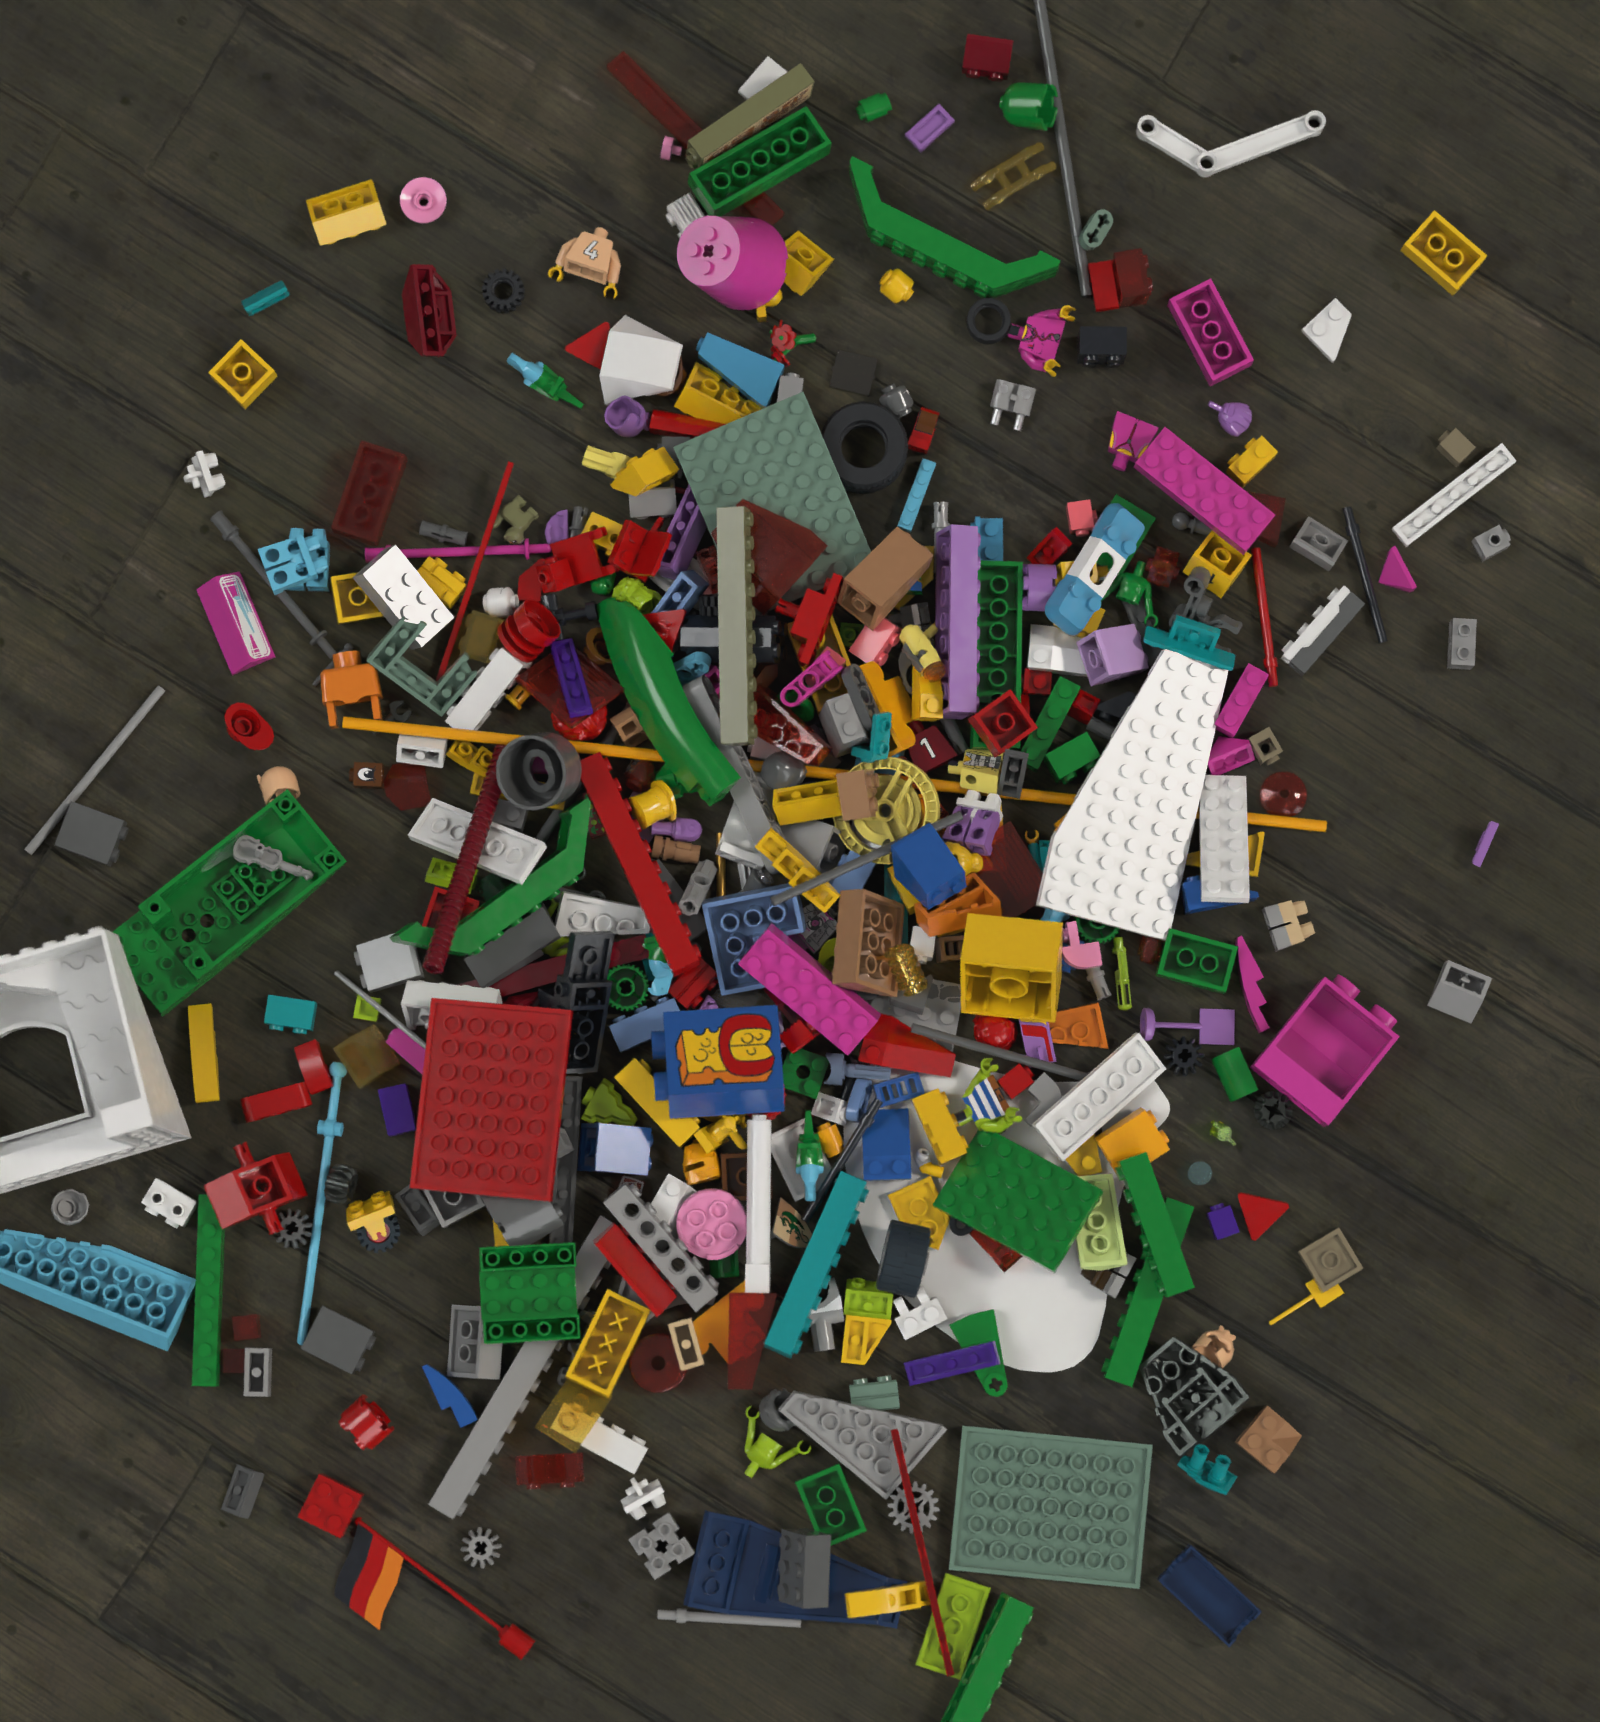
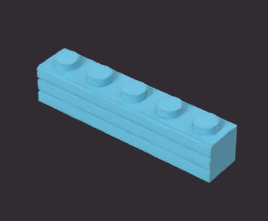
(916, 495)

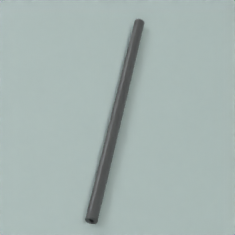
(854, 864)
(998, 1052)

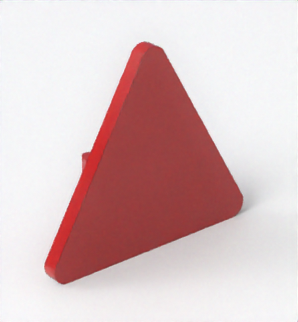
(591, 345)
(667, 625)
(1260, 1212)

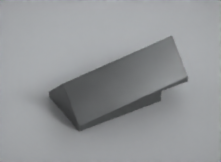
(514, 948)

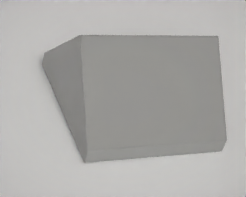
(1318, 543)

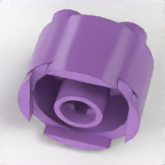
(1037, 585)

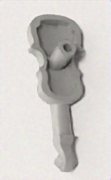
(252, 851)

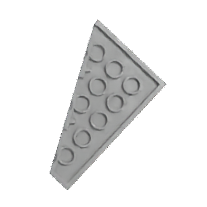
(863, 1437)

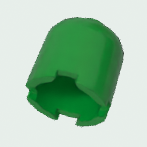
(1029, 105)

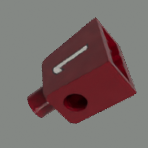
(930, 748)

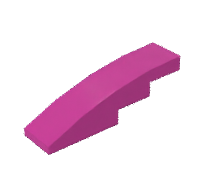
(1249, 974)

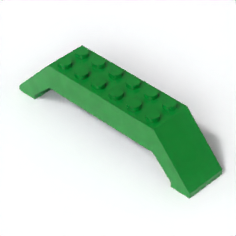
(940, 251)
(516, 900)

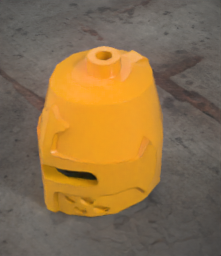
(699, 1165)

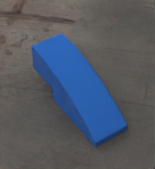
(450, 1395)

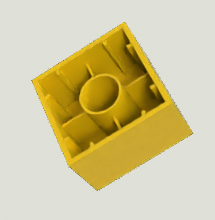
(1011, 967)

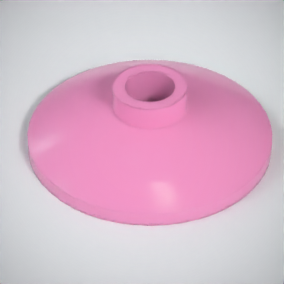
(421, 189)

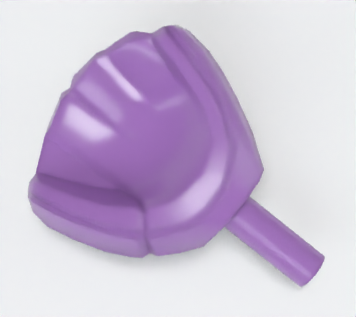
(1233, 417)

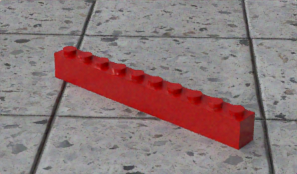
(637, 865)

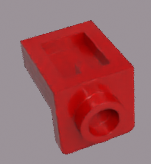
(1036, 682)

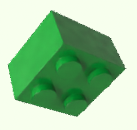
(1072, 758)

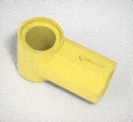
(604, 461)

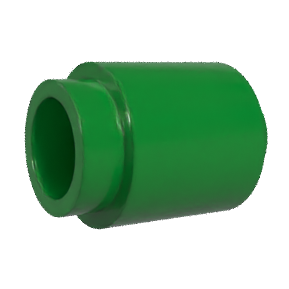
(873, 107)

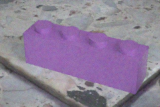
(687, 531)

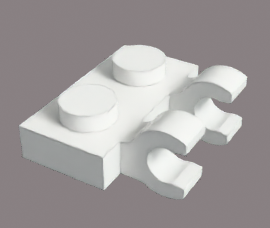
(920, 1317)

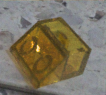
(367, 1056)

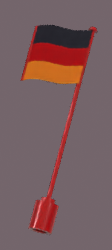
(374, 1572)

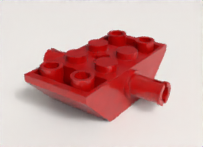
(236, 1195)

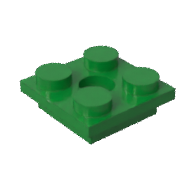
(811, 1085)

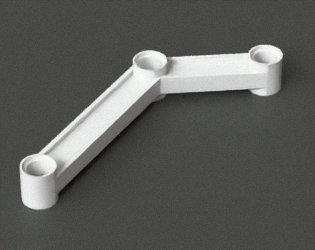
(1232, 153)

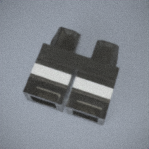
(913, 614)

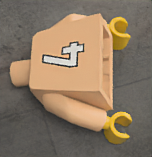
(590, 258)

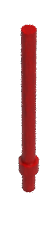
(1270, 662)

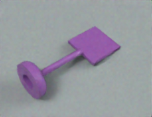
(1214, 1026)

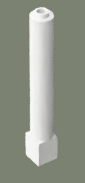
(758, 1205)

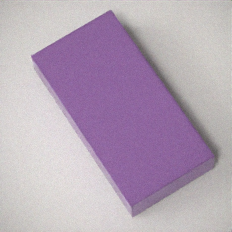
(929, 128)

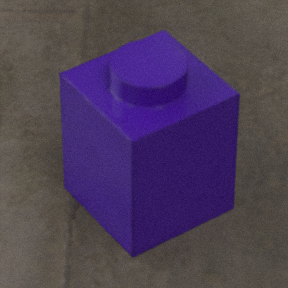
(1222, 1221)

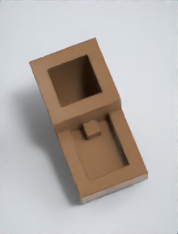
(628, 728)

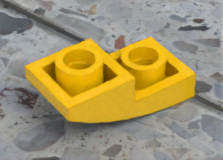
(470, 756)

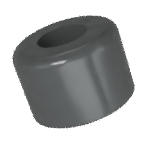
(516, 774)

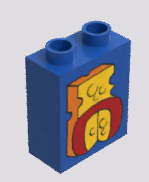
(720, 1062)

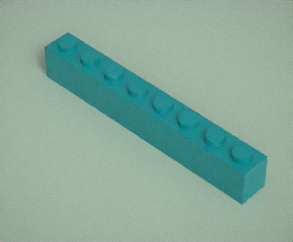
(816, 1264)

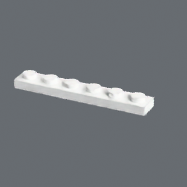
(1454, 495)

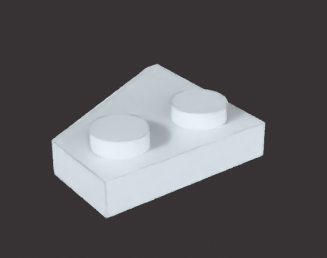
(1328, 329)

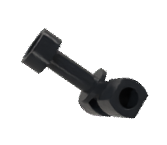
(551, 603)

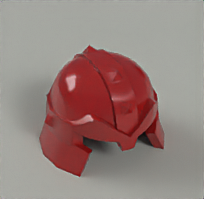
(995, 1031)

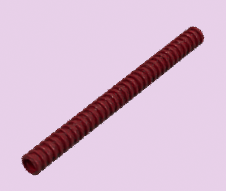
(465, 869)

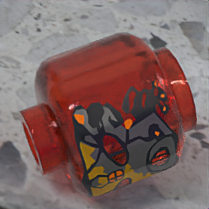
(640, 775)

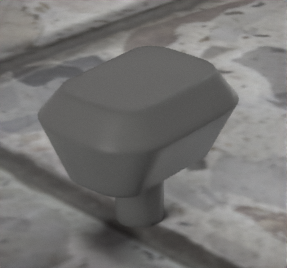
(561, 1375)

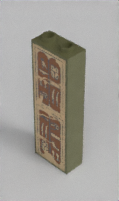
(750, 117)

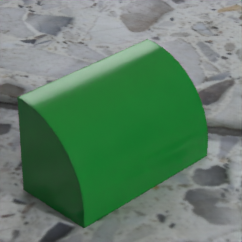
(1234, 1074)

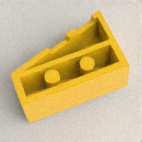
(940, 1126)

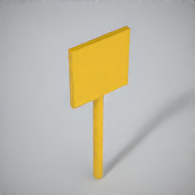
(1321, 1298)

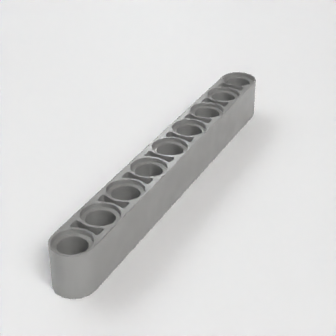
(747, 791)

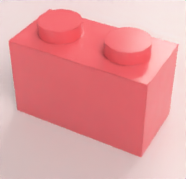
(877, 643)

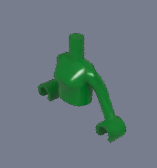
(1132, 588)

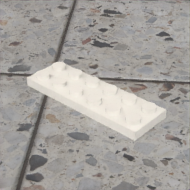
(1224, 839)
(504, 852)
(1099, 1096)

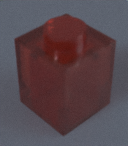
(246, 1327)

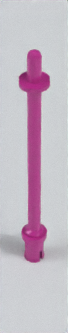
(526, 548)

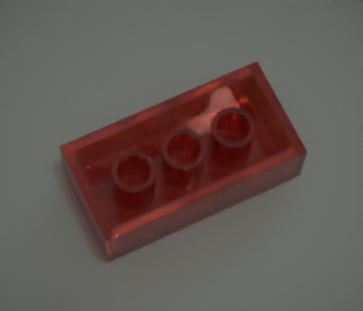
(369, 493)

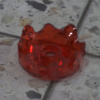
(641, 1364)

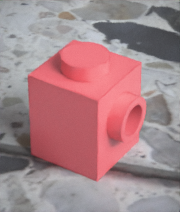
(1080, 517)

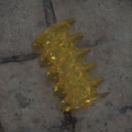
(907, 969)

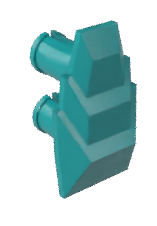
(1206, 1473)

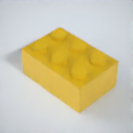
(1443, 253)

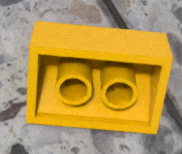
(346, 212)

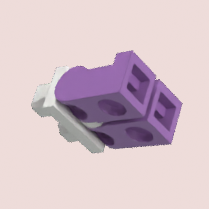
(978, 823)

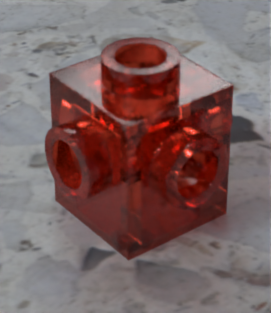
(1162, 567)

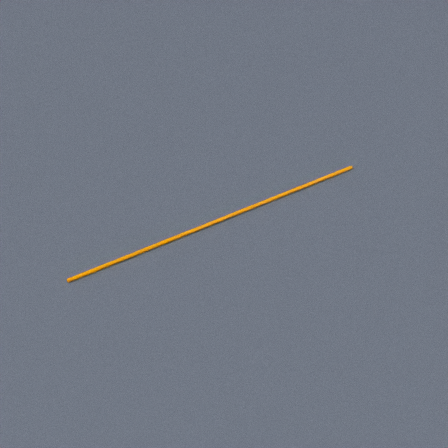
(812, 771)

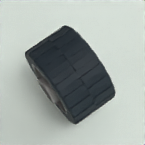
(903, 1258)

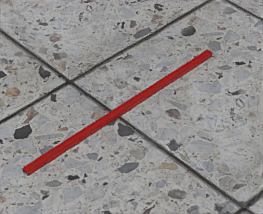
(473, 576)
(922, 1552)

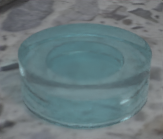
(1199, 1173)

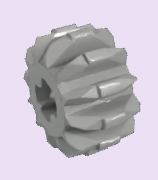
(473, 1545)

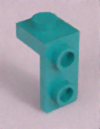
(880, 737)

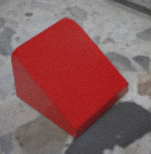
(1083, 707)

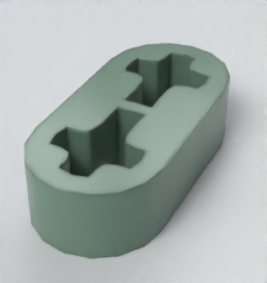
(1091, 227)

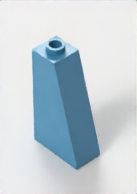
(742, 368)

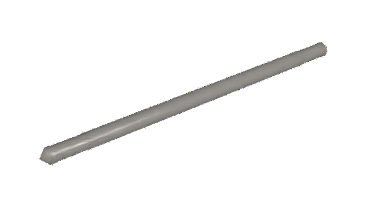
(389, 1016)

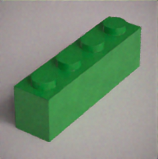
(1049, 722)

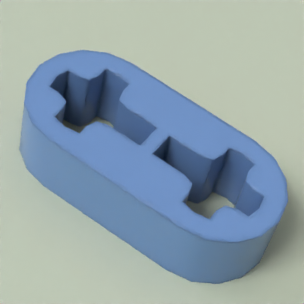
(858, 1099)

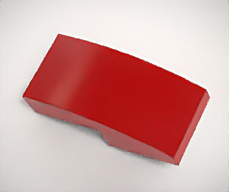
(1103, 286)
(313, 1067)

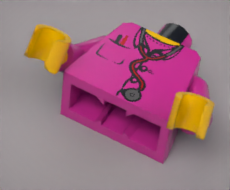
(1041, 338)

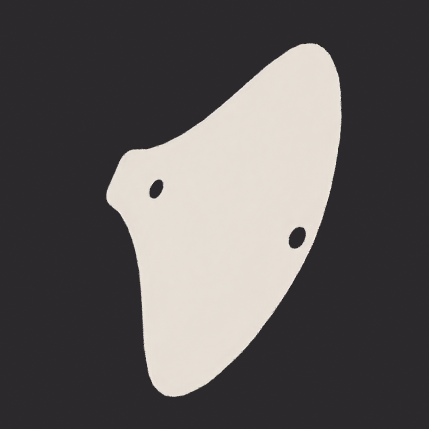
(1040, 1315)

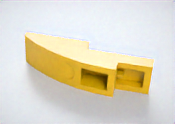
(887, 1599)

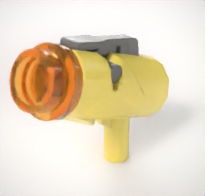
(921, 652)

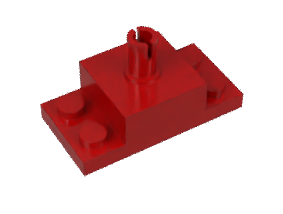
(812, 617)

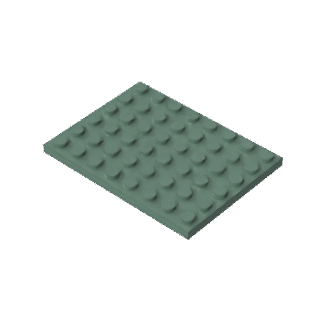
(786, 468)
(1050, 1507)

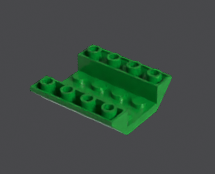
(528, 1293)

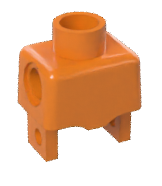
(350, 684)

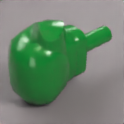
(603, 585)

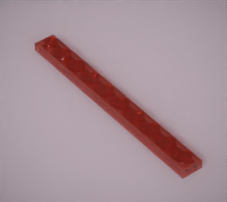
(677, 122)

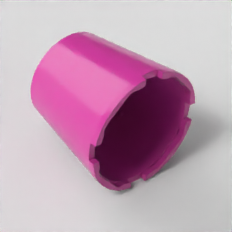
(733, 259)

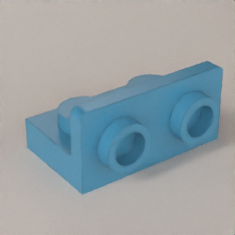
(991, 538)

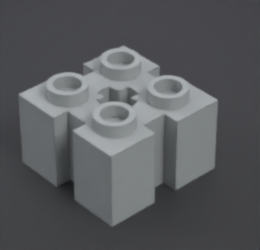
(646, 1543)

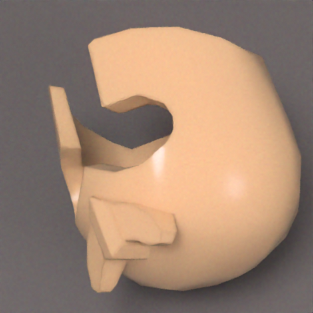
(276, 781)
(1216, 1346)

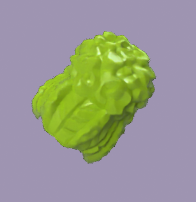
(636, 594)

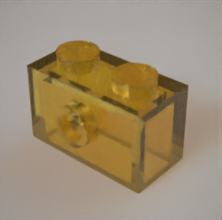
(480, 636)

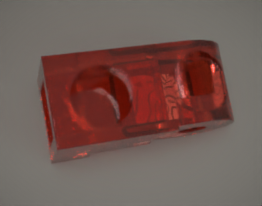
(708, 563)

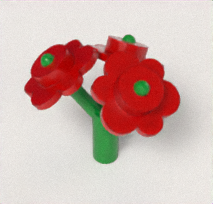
(786, 341)

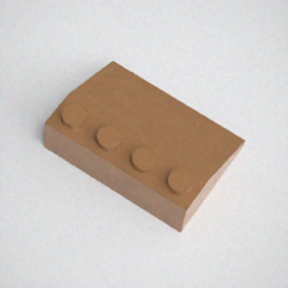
(865, 931)

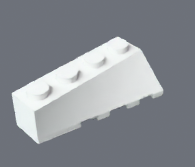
(418, 997)

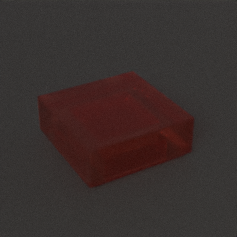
(233, 1360)

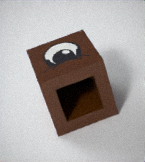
(367, 775)

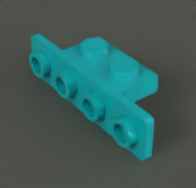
(1191, 640)

